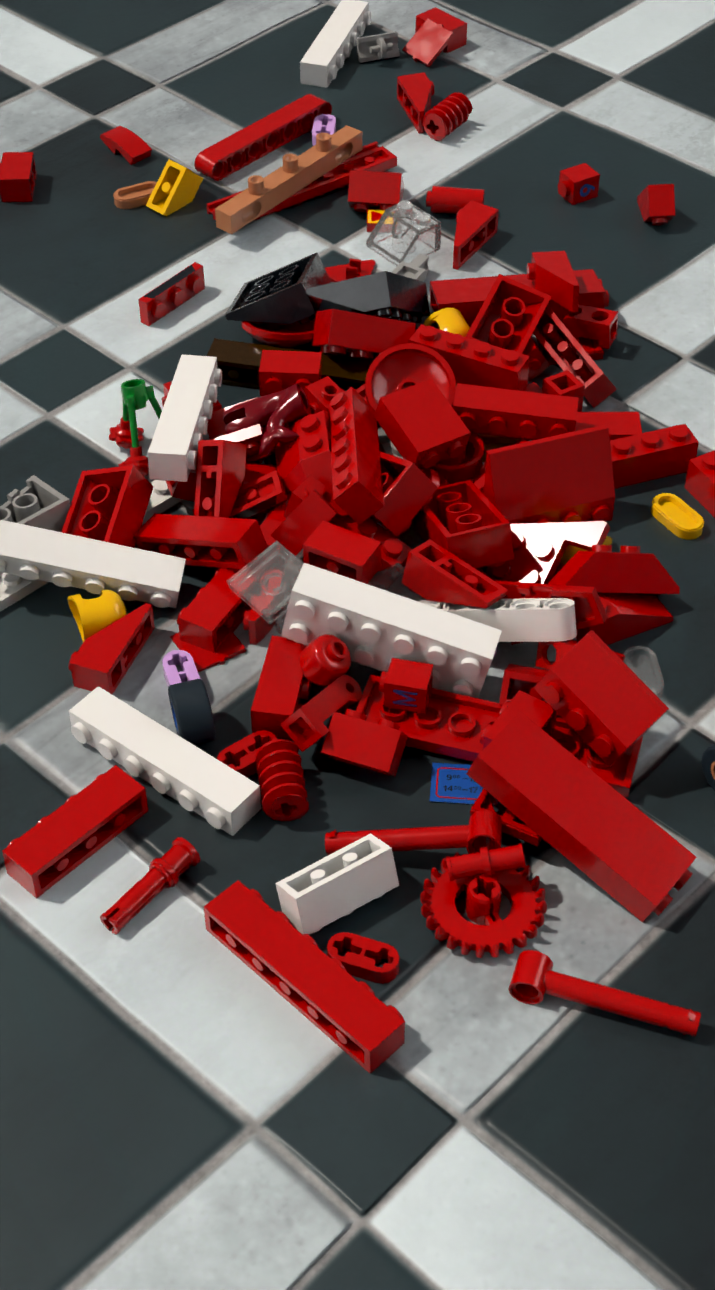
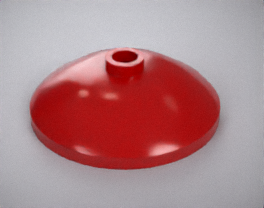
(281, 334)
(406, 366)

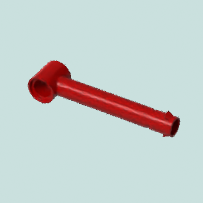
(482, 831)
(535, 978)

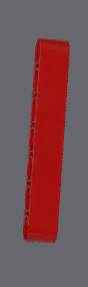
(261, 137)

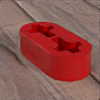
(244, 752)
(363, 956)

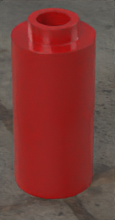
(452, 199)

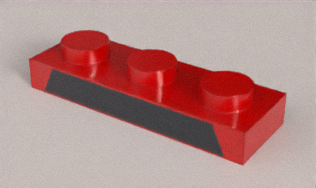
(171, 294)
(259, 495)

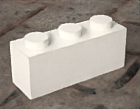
(338, 884)

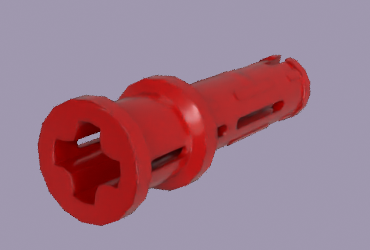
(162, 874)

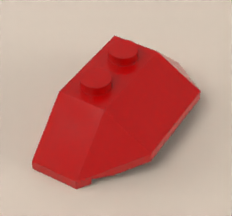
(307, 453)
(617, 571)

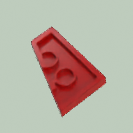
(586, 600)

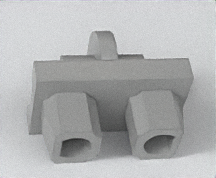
(377, 47)

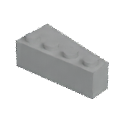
(36, 506)

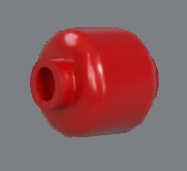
(325, 660)

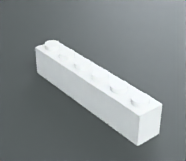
(334, 43)
(184, 418)
(90, 564)
(165, 761)

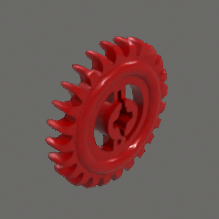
(484, 908)

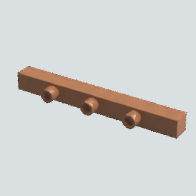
(289, 179)

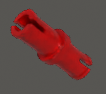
(486, 862)

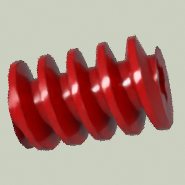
(447, 116)
(281, 780)

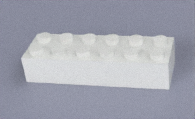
(389, 626)

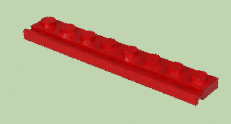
(368, 159)

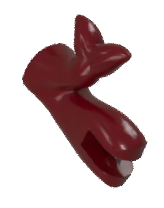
(272, 412)

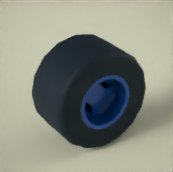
(192, 711)

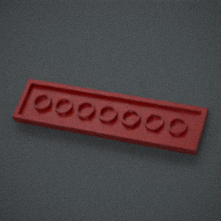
(457, 722)

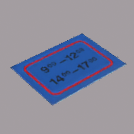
(453, 785)

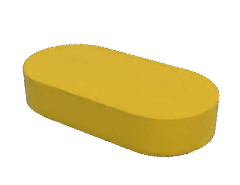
(677, 516)

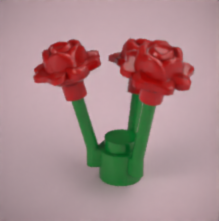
(126, 433)

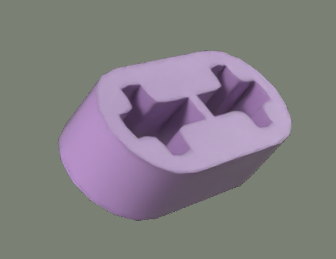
(323, 123)
(186, 662)

